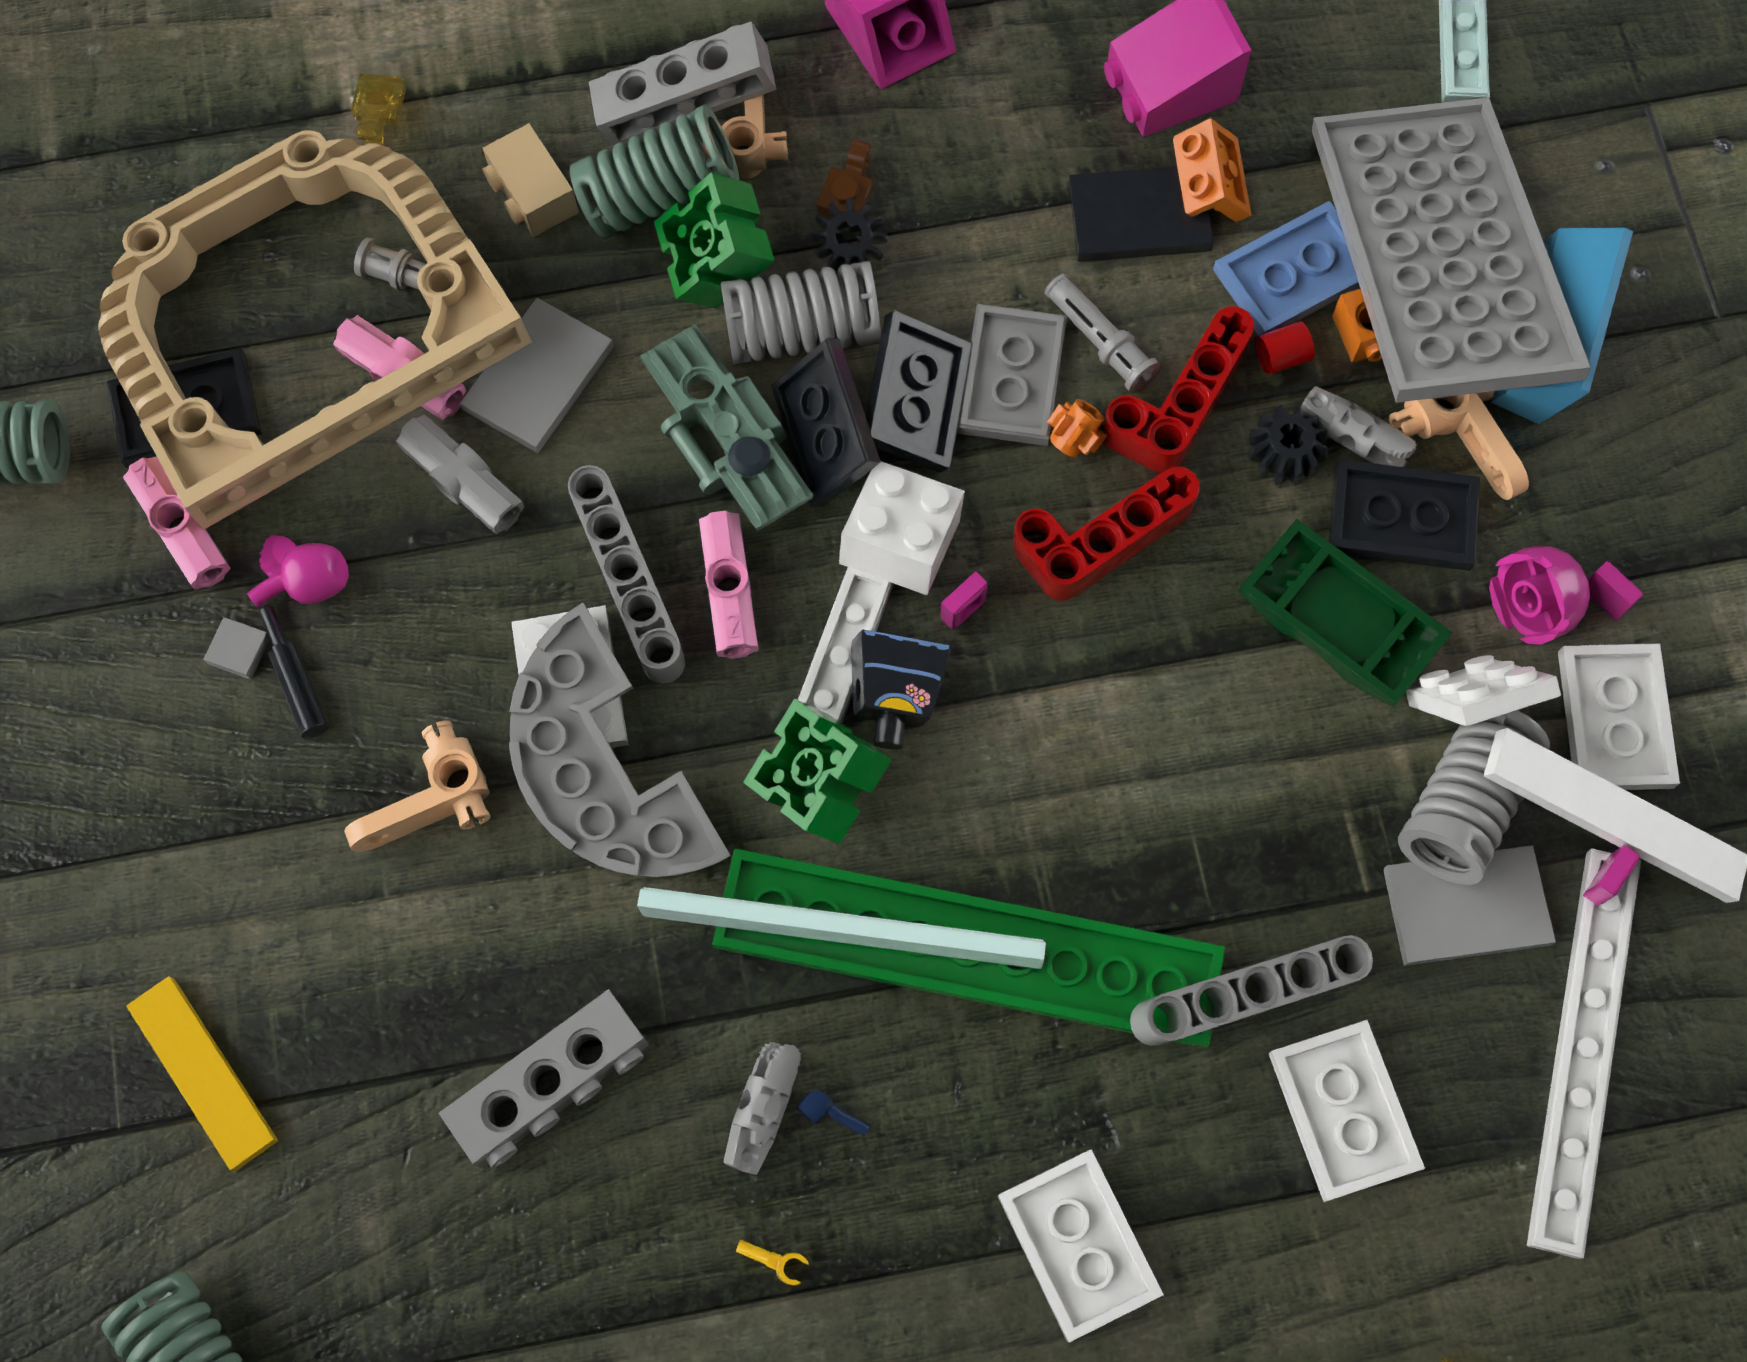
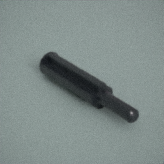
(294, 679)

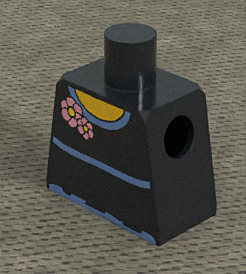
(895, 682)

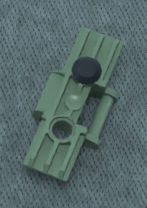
(741, 421)

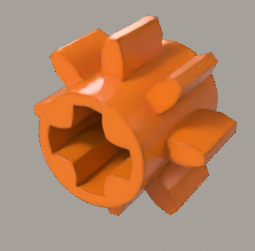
(1076, 428)

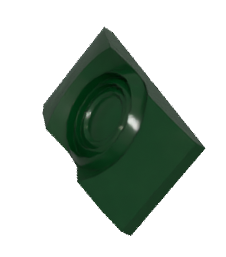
(1343, 614)

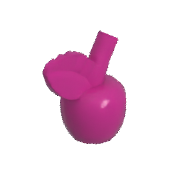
(305, 571)

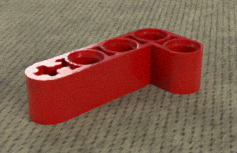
(1191, 387)
(1110, 527)

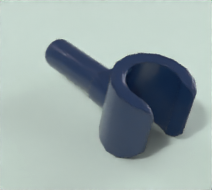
(818, 1104)

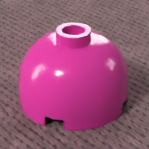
(1540, 593)

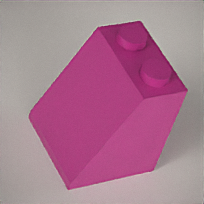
(894, 35)
(1178, 64)

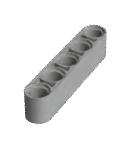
(622, 553)
(1273, 984)

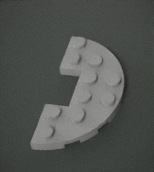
(577, 779)

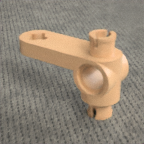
(750, 132)
(1476, 430)
(442, 759)

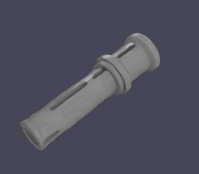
(386, 264)
(1114, 345)

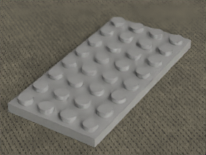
(1447, 251)

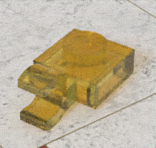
(377, 102)

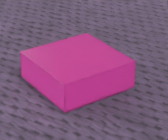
(1613, 590)
(964, 601)
(1612, 875)

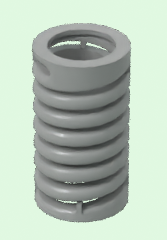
(801, 307)
(1460, 809)

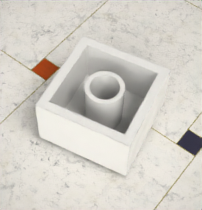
(901, 527)

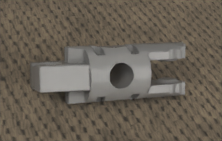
(1358, 429)
(762, 1107)

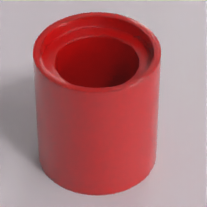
(1284, 348)

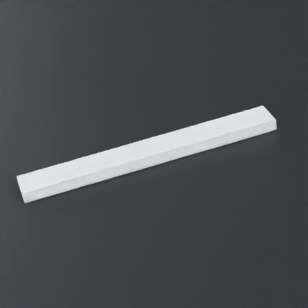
(1582, 1067)

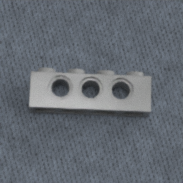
(664, 86)
(473, 1113)

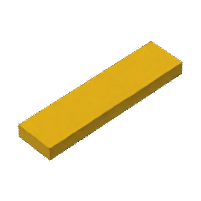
(202, 1074)

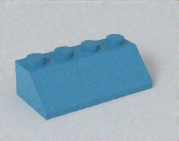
(1589, 273)

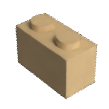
(530, 181)

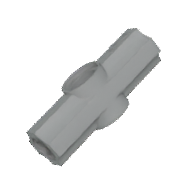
(460, 473)

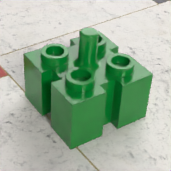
(713, 239)
(817, 771)

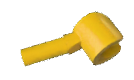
(770, 1259)

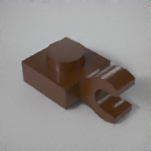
(848, 182)

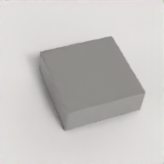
(237, 648)

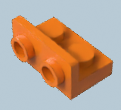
(1211, 171)

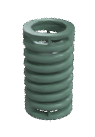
(647, 167)
(25, 455)
(177, 1322)

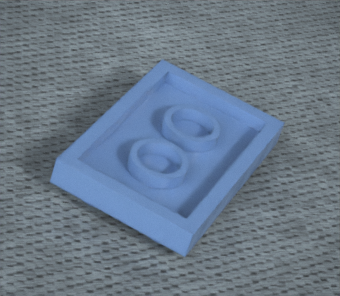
(1290, 270)

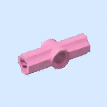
(382, 355)
(187, 542)
(732, 609)

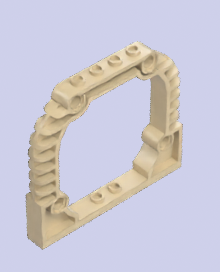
(229, 468)

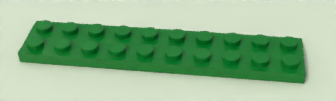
(1088, 971)

